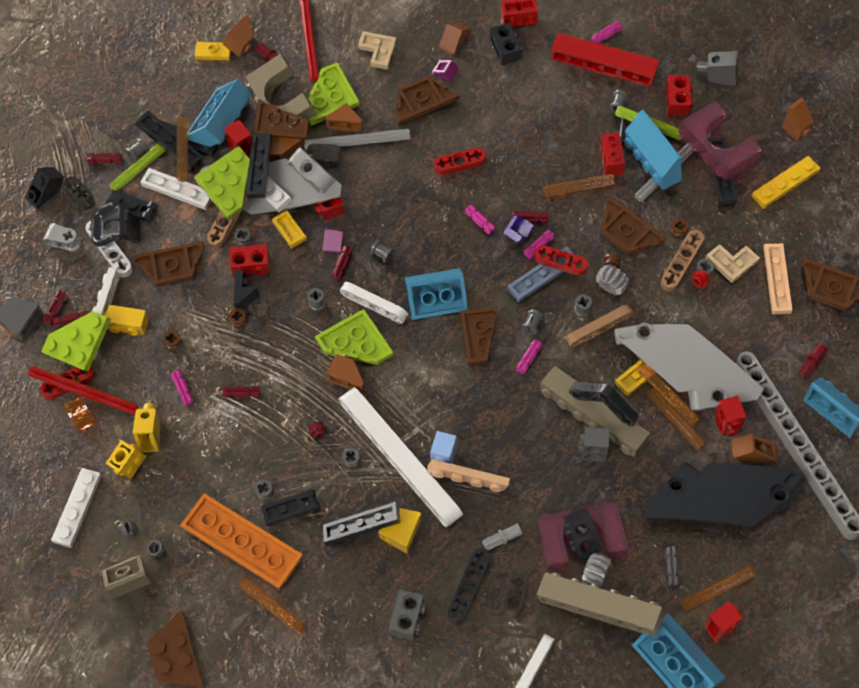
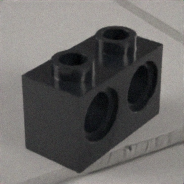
(504, 39)
(584, 532)

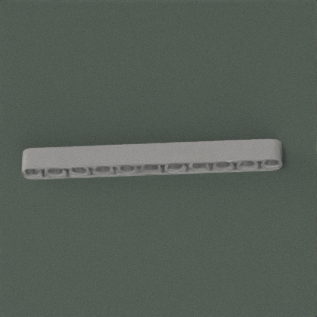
(798, 453)

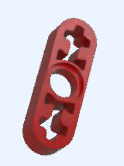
(455, 167)
(562, 267)
(56, 393)

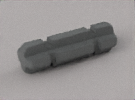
(672, 566)

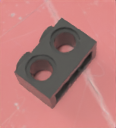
(594, 444)
(404, 614)

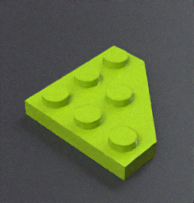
(331, 93)
(226, 182)
(355, 338)
(78, 341)

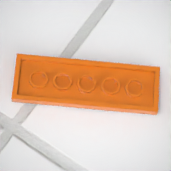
(242, 541)

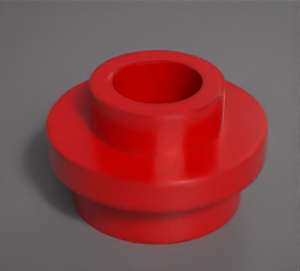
(701, 278)

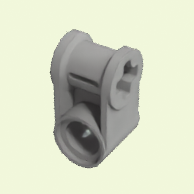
(62, 237)

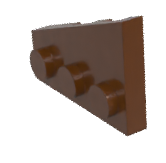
(279, 122)
(478, 333)

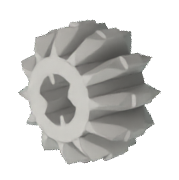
(612, 279)
(596, 570)

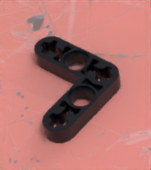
(609, 396)

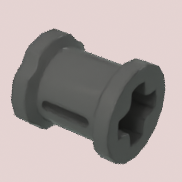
(619, 99)
(136, 150)
(382, 251)
(316, 305)
(582, 306)
(532, 322)

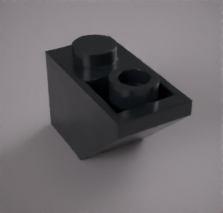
(44, 186)

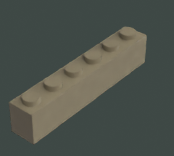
(595, 414)
(601, 604)

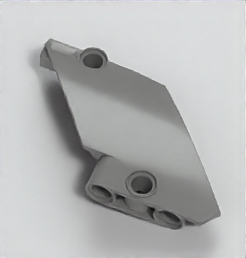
(298, 182)
(689, 363)

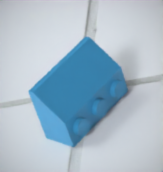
(436, 293)
(833, 406)

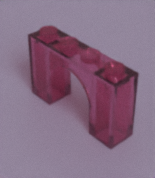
(724, 161)
(607, 523)

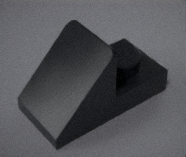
(242, 293)

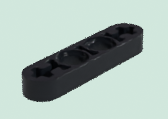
(466, 584)

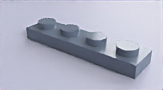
(535, 279)

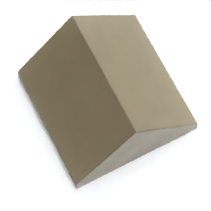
(125, 577)

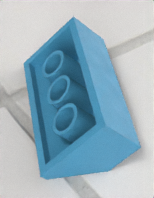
(218, 113)
(653, 151)
(677, 658)

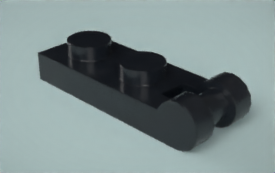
(134, 205)
(290, 507)

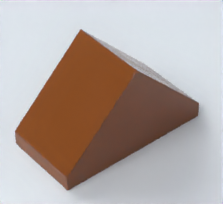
(453, 37)
(344, 120)

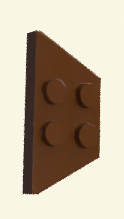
(422, 98)
(627, 229)
(171, 264)
(831, 285)
(174, 654)

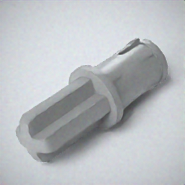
(502, 537)

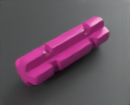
(607, 32)
(480, 219)
(541, 241)
(529, 356)
(182, 387)

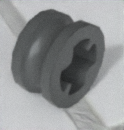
(242, 242)
(710, 266)
(351, 464)
(264, 495)

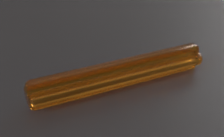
(182, 148)
(578, 185)
(669, 394)
(676, 419)
(717, 588)
(271, 605)

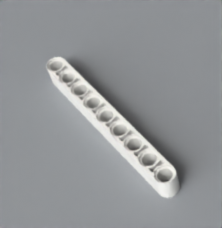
(400, 457)

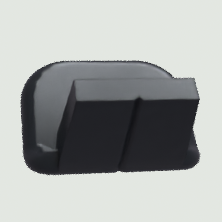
(126, 227)

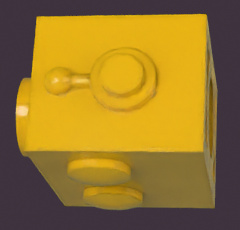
(126, 459)

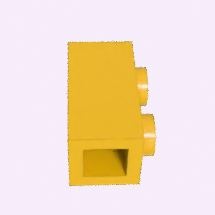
(127, 320)

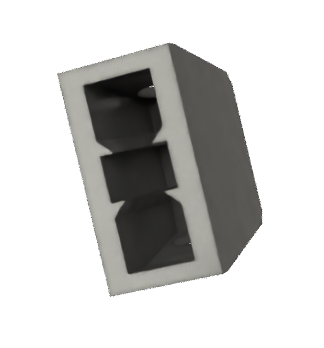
(721, 67)
(19, 316)

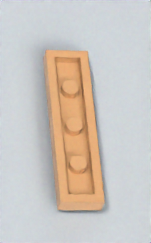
(777, 279)
(459, 474)

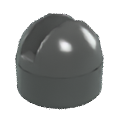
(133, 527)
(153, 550)

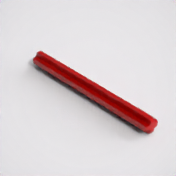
(309, 40)
(83, 390)

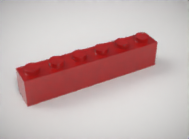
(604, 59)

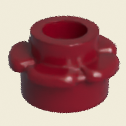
(317, 429)

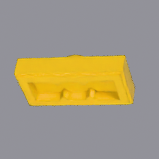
(212, 51)
(289, 229)

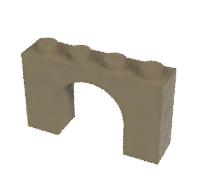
(268, 77)

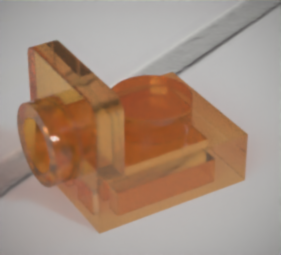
(79, 414)

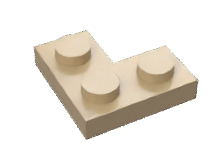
(381, 46)
(732, 266)

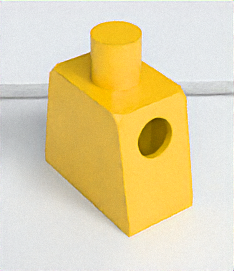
(146, 423)
(402, 534)

